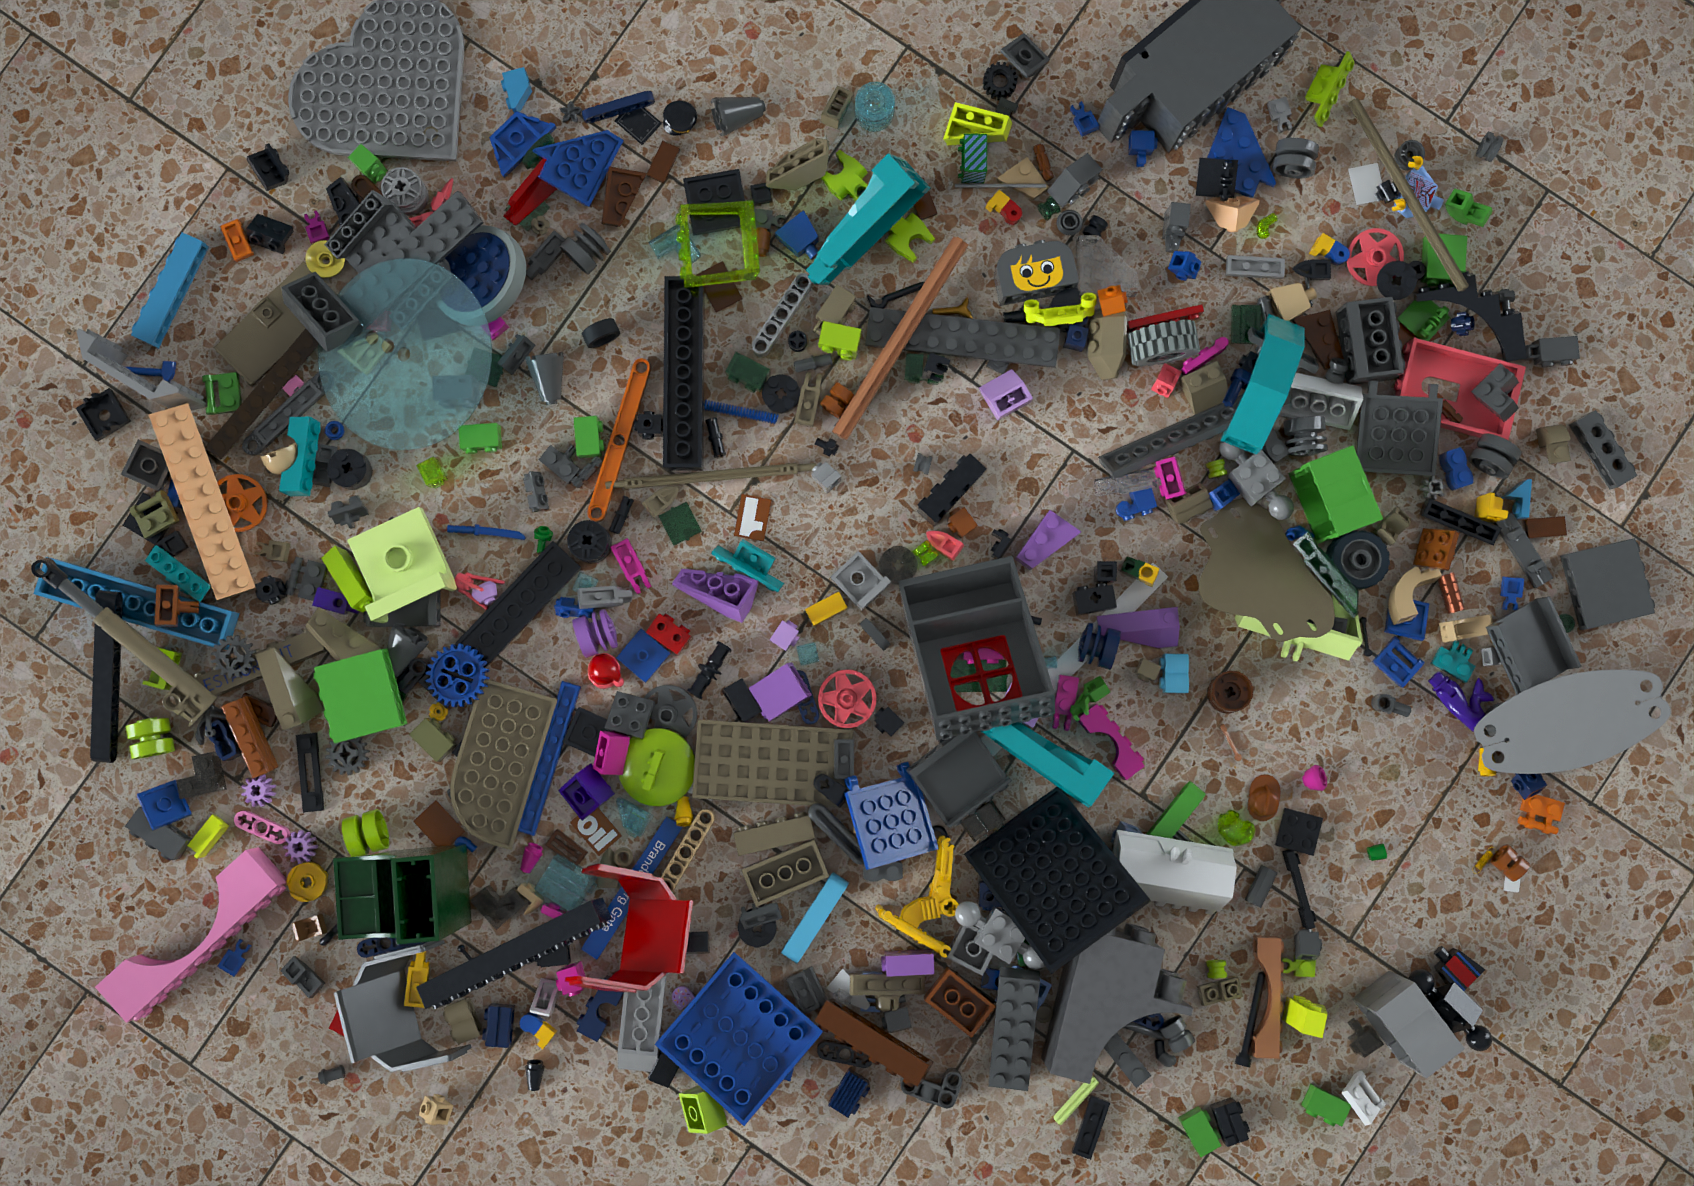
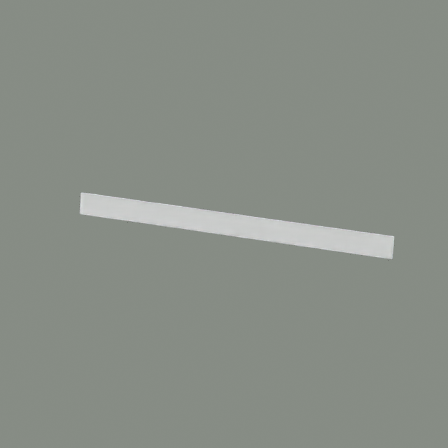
(1068, 663)

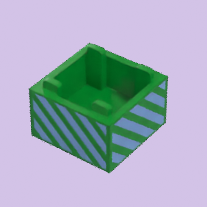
(973, 158)

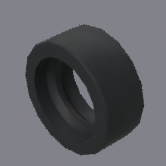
(600, 333)

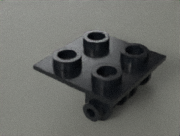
(1217, 178)
(1299, 831)

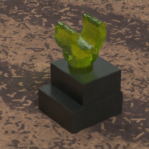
(1006, 107)

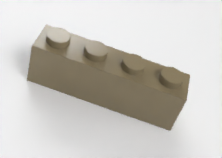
(773, 835)

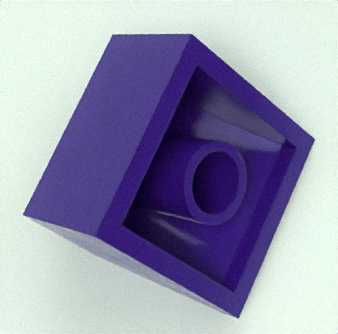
(586, 792)

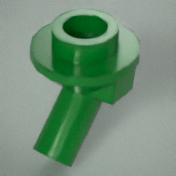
(543, 534)

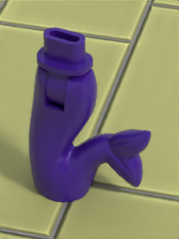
(1455, 700)

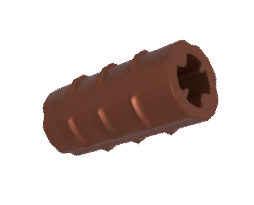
(1450, 593)

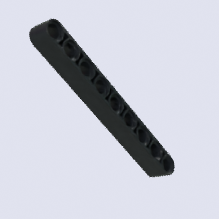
(105, 685)

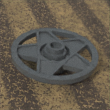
(670, 712)

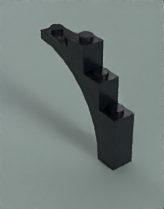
(1505, 326)

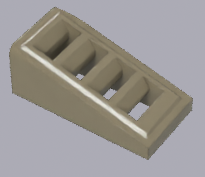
(831, 117)

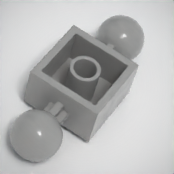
(1258, 479)
(997, 934)

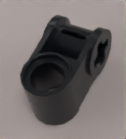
(833, 791)

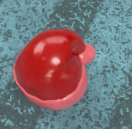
(605, 671)

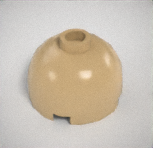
(280, 459)

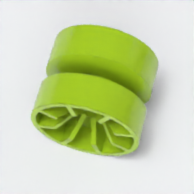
(149, 733)
(365, 833)

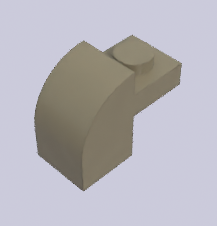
(1555, 440)
(1392, 526)

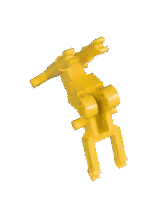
(929, 906)

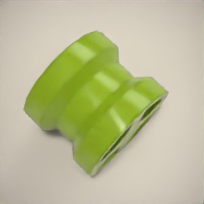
(1216, 469)
(1216, 969)

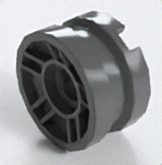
(1489, 146)
(1414, 148)

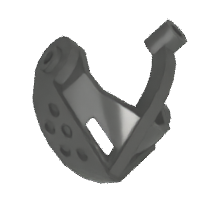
(210, 713)

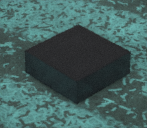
(760, 194)

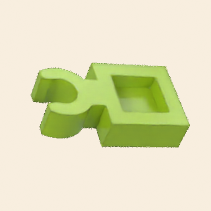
(1301, 968)

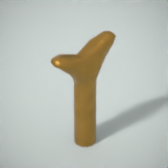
(961, 310)

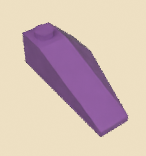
(724, 593)
(1149, 627)

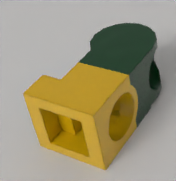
(1140, 570)

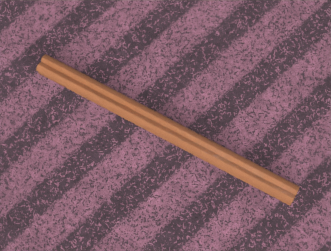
(900, 338)

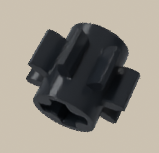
(1386, 191)

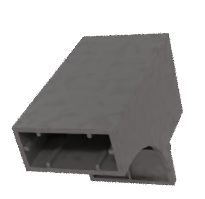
(1102, 993)

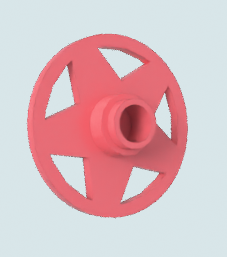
(1373, 255)
(847, 698)

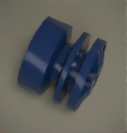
(1099, 646)

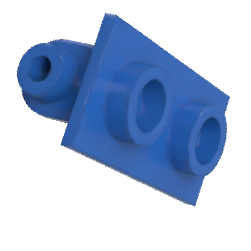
(566, 608)

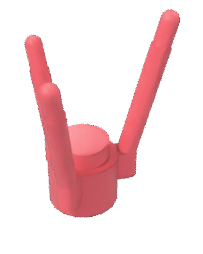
(465, 582)

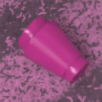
(531, 856)

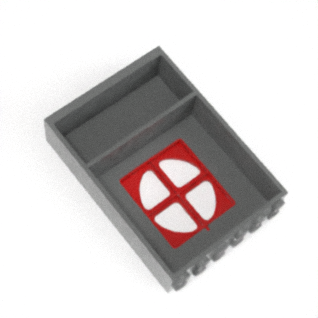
(967, 612)

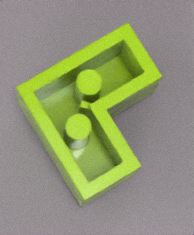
(840, 339)

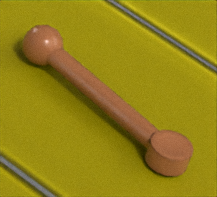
(1238, 757)

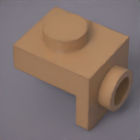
(309, 927)

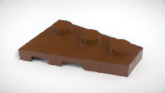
(619, 194)
(1321, 336)

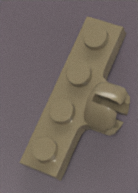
(886, 989)

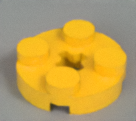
(296, 884)

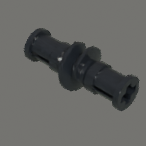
(709, 669)

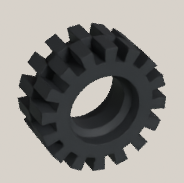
(1003, 70)

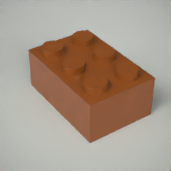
(959, 1001)

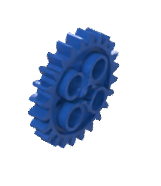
(451, 692)

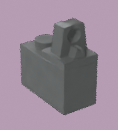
(1175, 224)

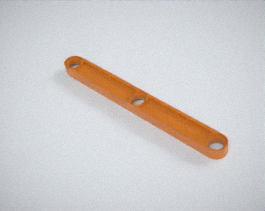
(623, 426)

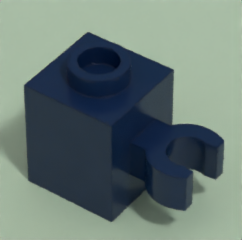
(1076, 336)

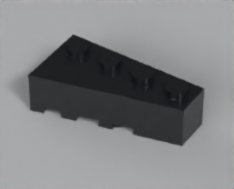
(948, 493)

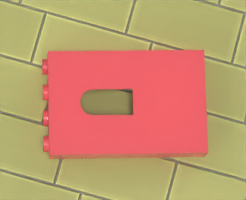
(1461, 367)

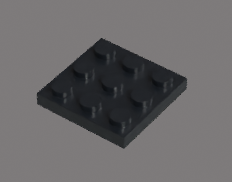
(714, 188)

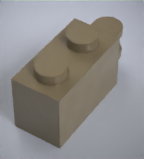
(835, 308)

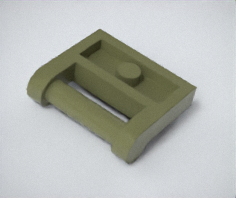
(158, 519)

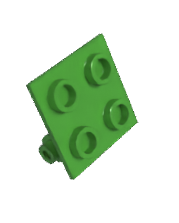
(1424, 318)

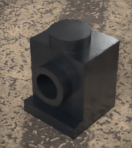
(1105, 572)

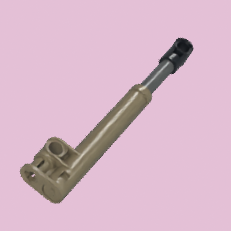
(191, 695)

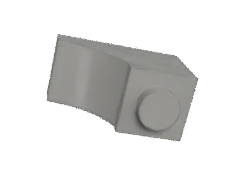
(826, 476)

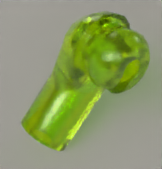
(1263, 225)

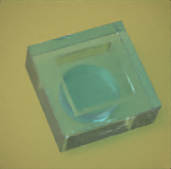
(584, 581)

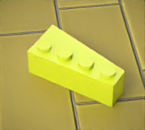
(1305, 1016)

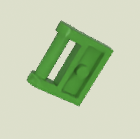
(228, 392)

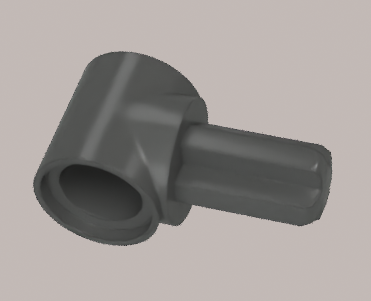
(1391, 705)

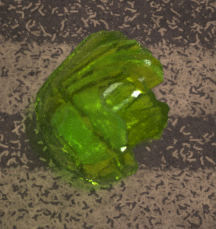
(1234, 829)

